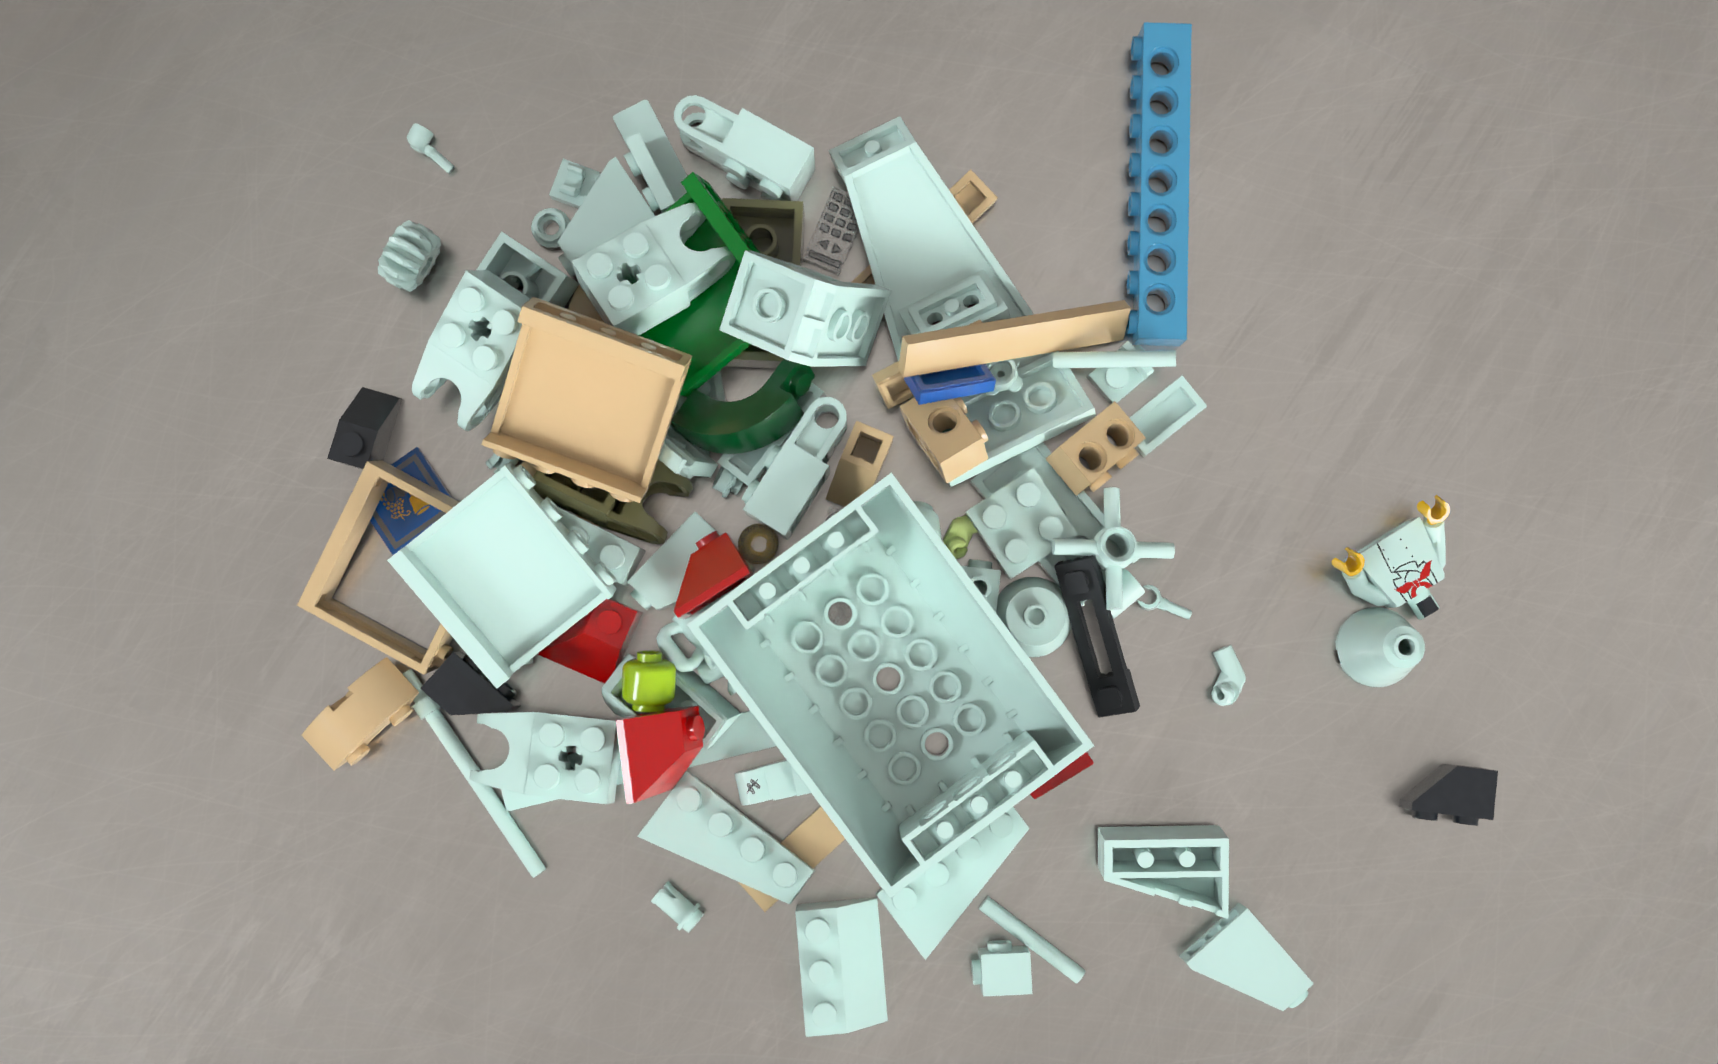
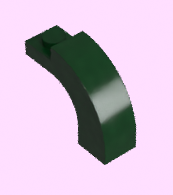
(748, 422)

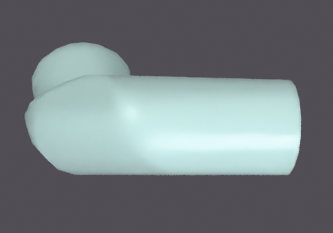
(1230, 678)

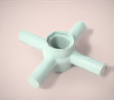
(1123, 538)

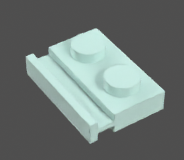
(685, 457)

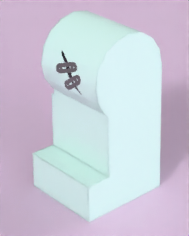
(769, 782)

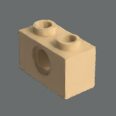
(951, 451)

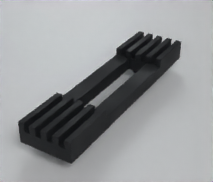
(1081, 581)

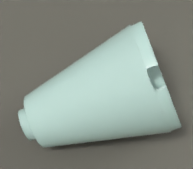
(1378, 647)

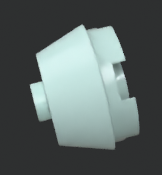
(1034, 615)

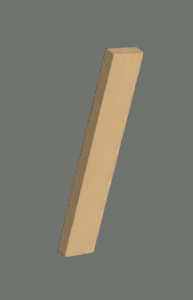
(1013, 338)

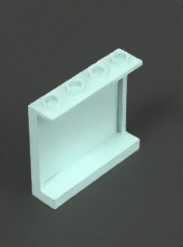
(504, 573)

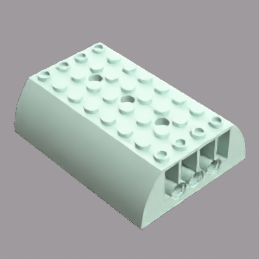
(866, 744)

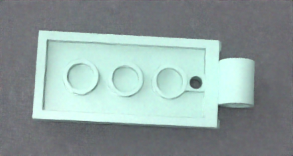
(1079, 510)

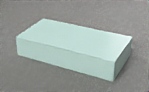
(1166, 414)

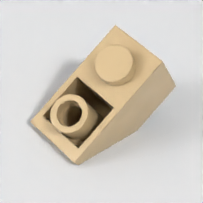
(859, 463)

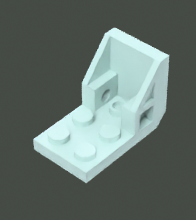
(803, 312)

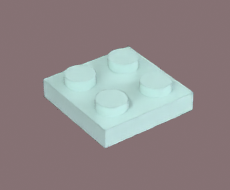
(1020, 523)

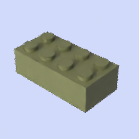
(777, 232)

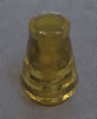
(747, 539)

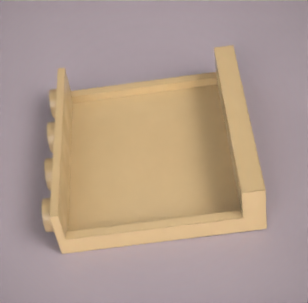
(587, 400)

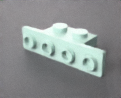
(651, 155)

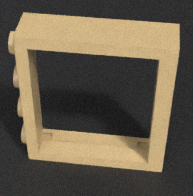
(338, 553)

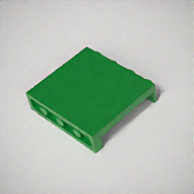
(698, 326)

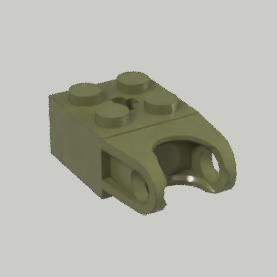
(608, 512)

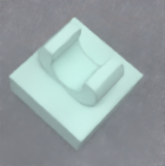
(573, 183)

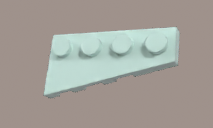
(720, 837)
(942, 893)

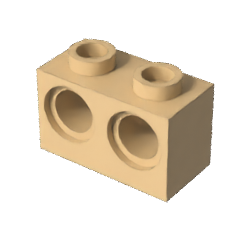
(1095, 448)

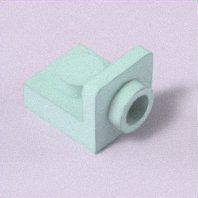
(1117, 382)

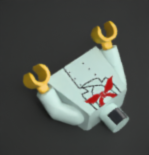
(1401, 562)

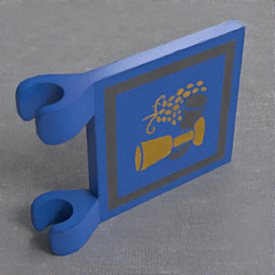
(401, 515)

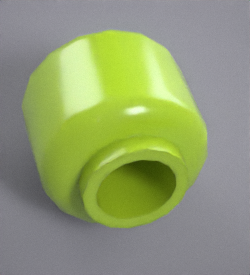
(648, 681)

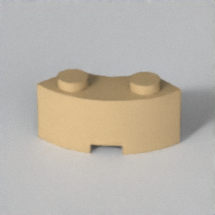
(371, 704)

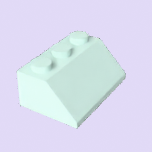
(841, 966)

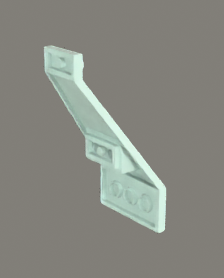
(937, 268)

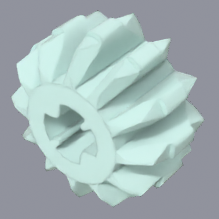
(409, 255)

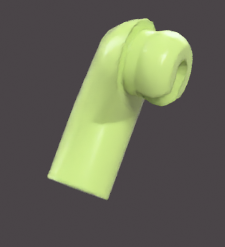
(959, 536)

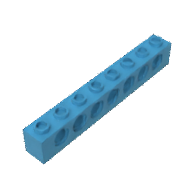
(1171, 46)

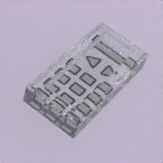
(833, 234)

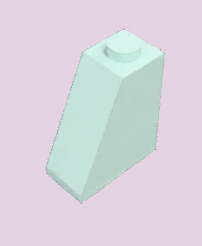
(606, 212)
(662, 575)
(1248, 960)

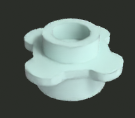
(1010, 381)

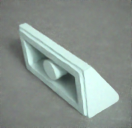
(713, 708)

